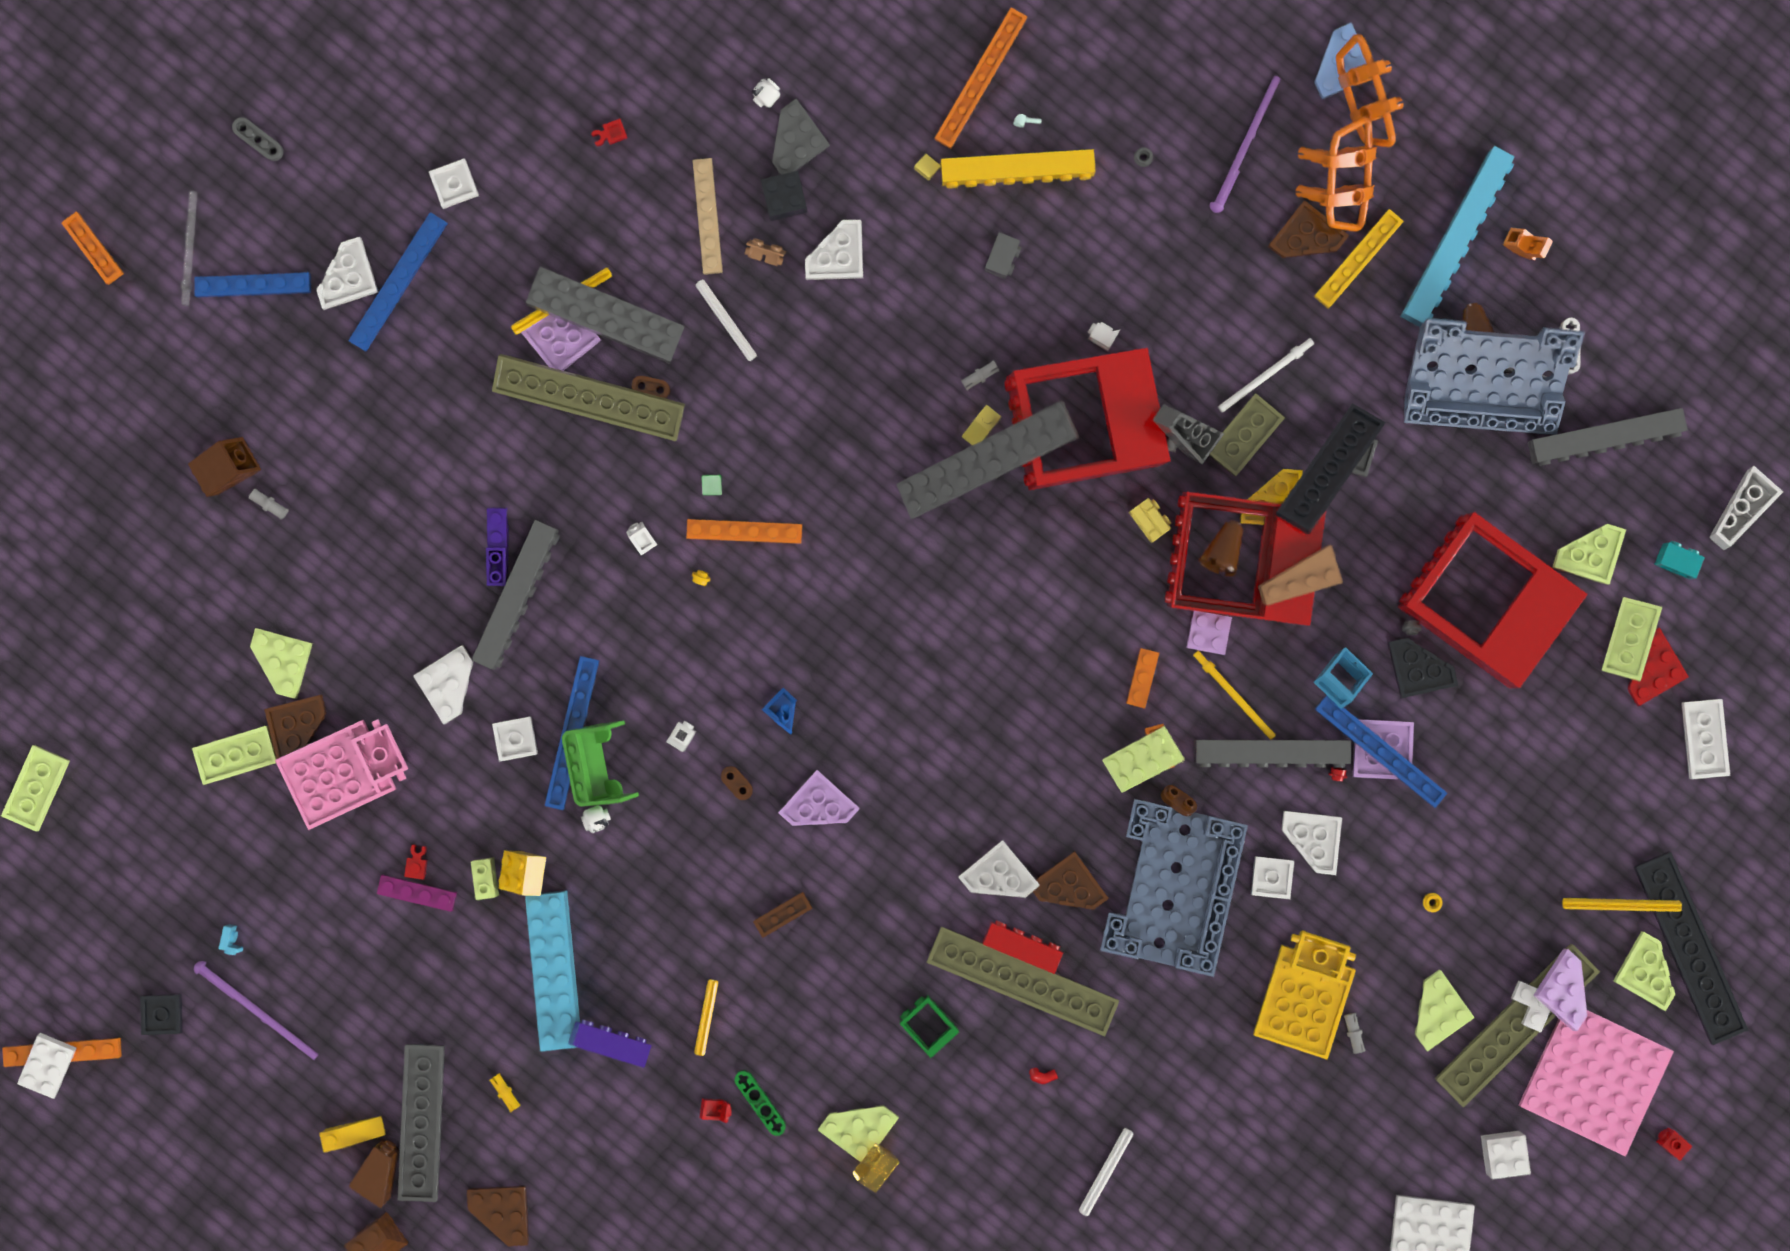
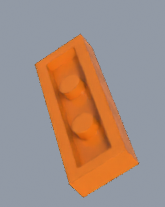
(1142, 678)

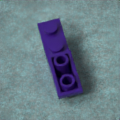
(497, 546)

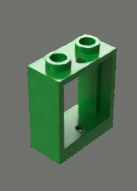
(942, 1040)

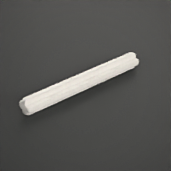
(726, 320)
(1106, 1172)

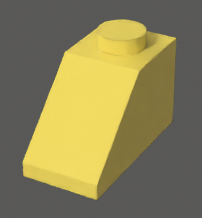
(981, 425)

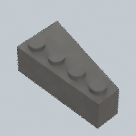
(1188, 434)

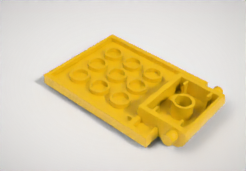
(1306, 994)

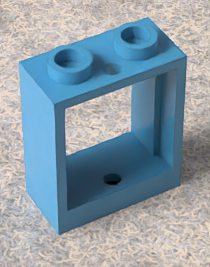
(1333, 687)

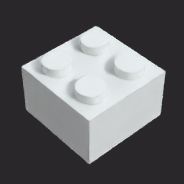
(1505, 1154)

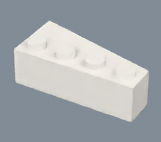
(1748, 502)

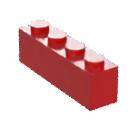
(1023, 947)

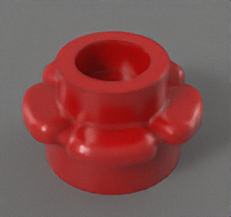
(1338, 773)

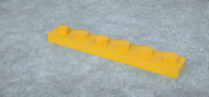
(1358, 258)

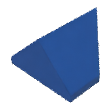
(782, 709)

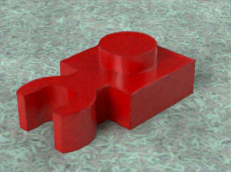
(612, 132)
(416, 866)

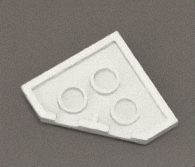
(838, 254)
(347, 276)
(447, 683)
(1315, 839)
(999, 874)

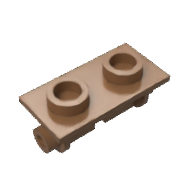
(758, 249)

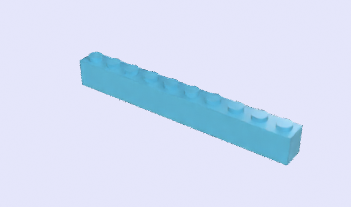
(1458, 235)

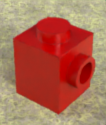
(1673, 1143)

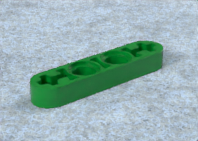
(757, 1104)

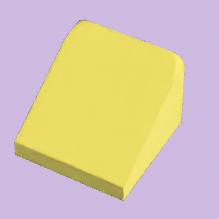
(927, 167)

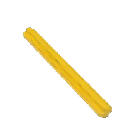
(537, 315)
(1622, 904)

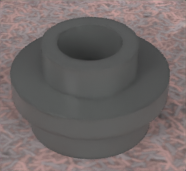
(1143, 151)
(1411, 627)

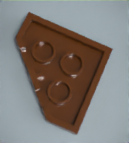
(1307, 234)
(294, 724)
(1070, 885)
(502, 1212)

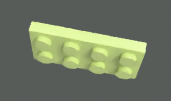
(1631, 639)
(235, 755)
(1143, 759)
(35, 788)

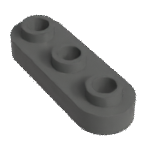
(250, 136)

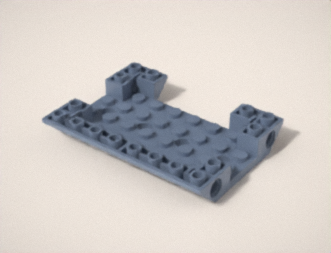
(1486, 394)
(1198, 891)

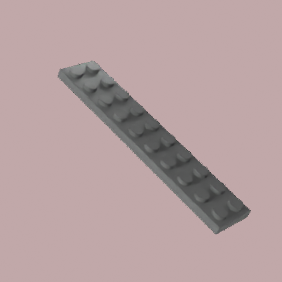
(987, 460)

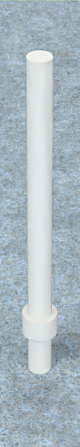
(1295, 353)

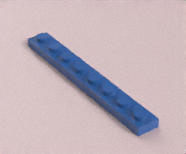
(398, 281)
(574, 719)
(1381, 751)

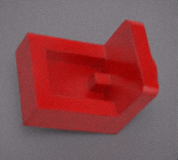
(715, 1110)

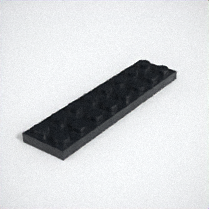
(1330, 469)

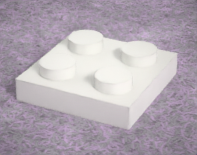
(453, 183)
(515, 739)
(1272, 877)

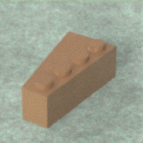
(1306, 576)

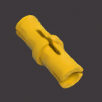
(504, 1092)

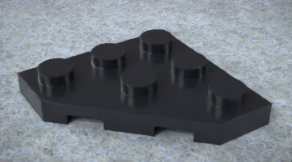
(1419, 669)

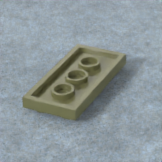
(1246, 434)

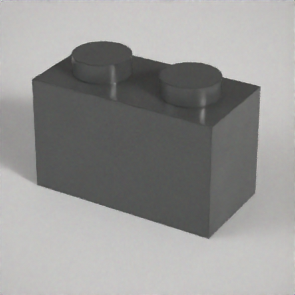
(1002, 256)

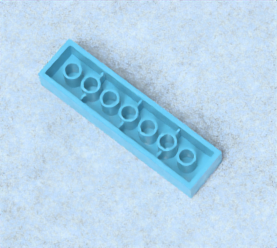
(552, 968)

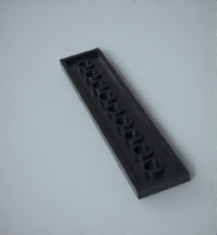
(1692, 950)

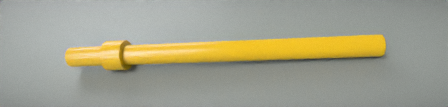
(1208, 667)

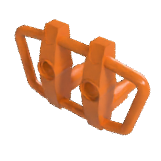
(1362, 74)
(1342, 158)

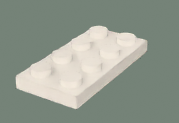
(1705, 739)

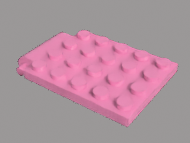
(342, 771)

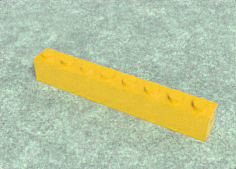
(1018, 167)

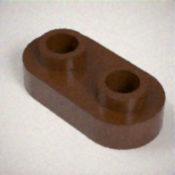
(651, 386)
(736, 783)
(1178, 800)

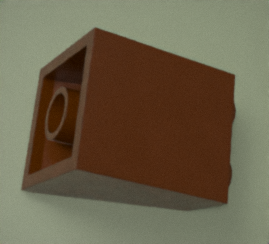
(224, 466)
(377, 1174)
(378, 1236)

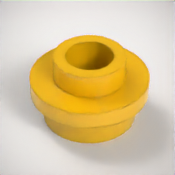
(700, 577)
(1438, 902)

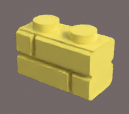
(1150, 519)

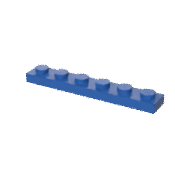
(252, 284)

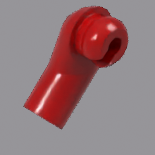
(1042, 1078)

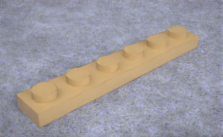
(707, 216)

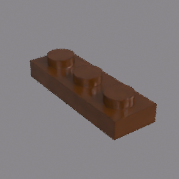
(782, 914)

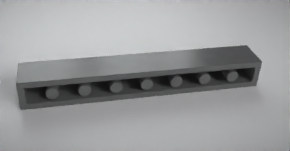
(1607, 436)
(515, 595)
(1272, 752)

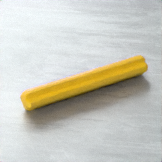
(706, 1017)

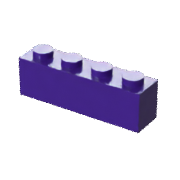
(609, 1044)

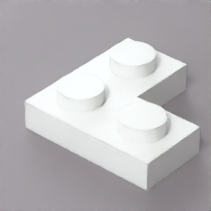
(1536, 1012)

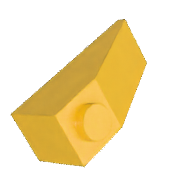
(352, 1133)

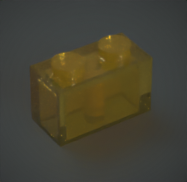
(875, 1167)

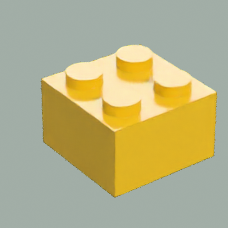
(522, 873)

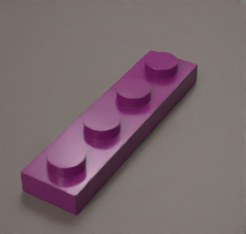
(416, 893)

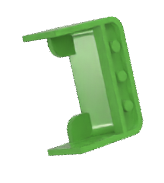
(588, 766)

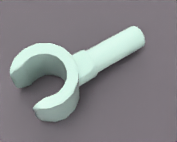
(1021, 119)

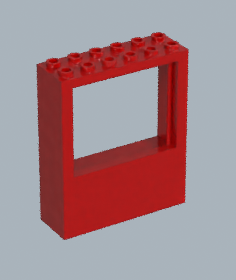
(1128, 407)
(1279, 549)
(1525, 627)

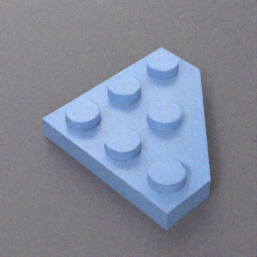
(1327, 77)

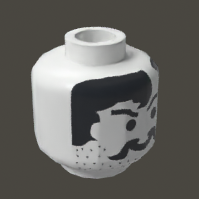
(766, 93)
(595, 819)

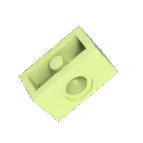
(484, 878)

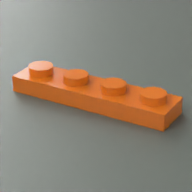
(92, 248)

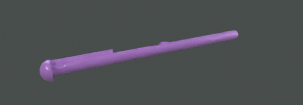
(1217, 206)
(200, 968)

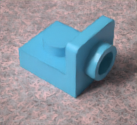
(229, 937)

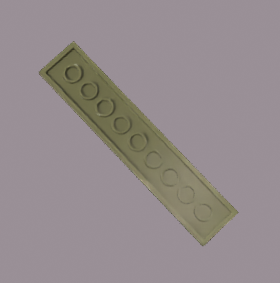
(588, 397)
(1023, 981)
(1498, 1043)

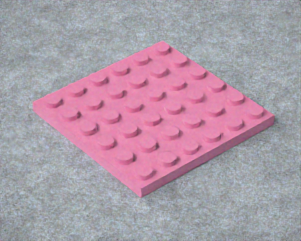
(1597, 1080)

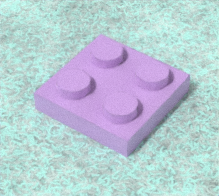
(1209, 632)

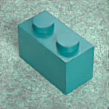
(1679, 560)

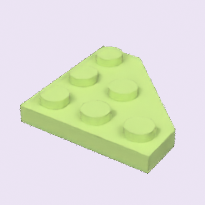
(1592, 555)
(281, 660)
(1647, 972)
(1439, 1011)
(858, 1128)

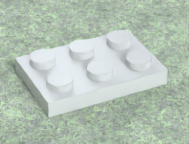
(46, 1065)

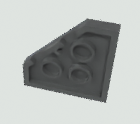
(796, 139)

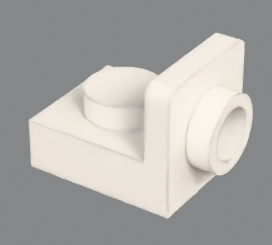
(641, 538)

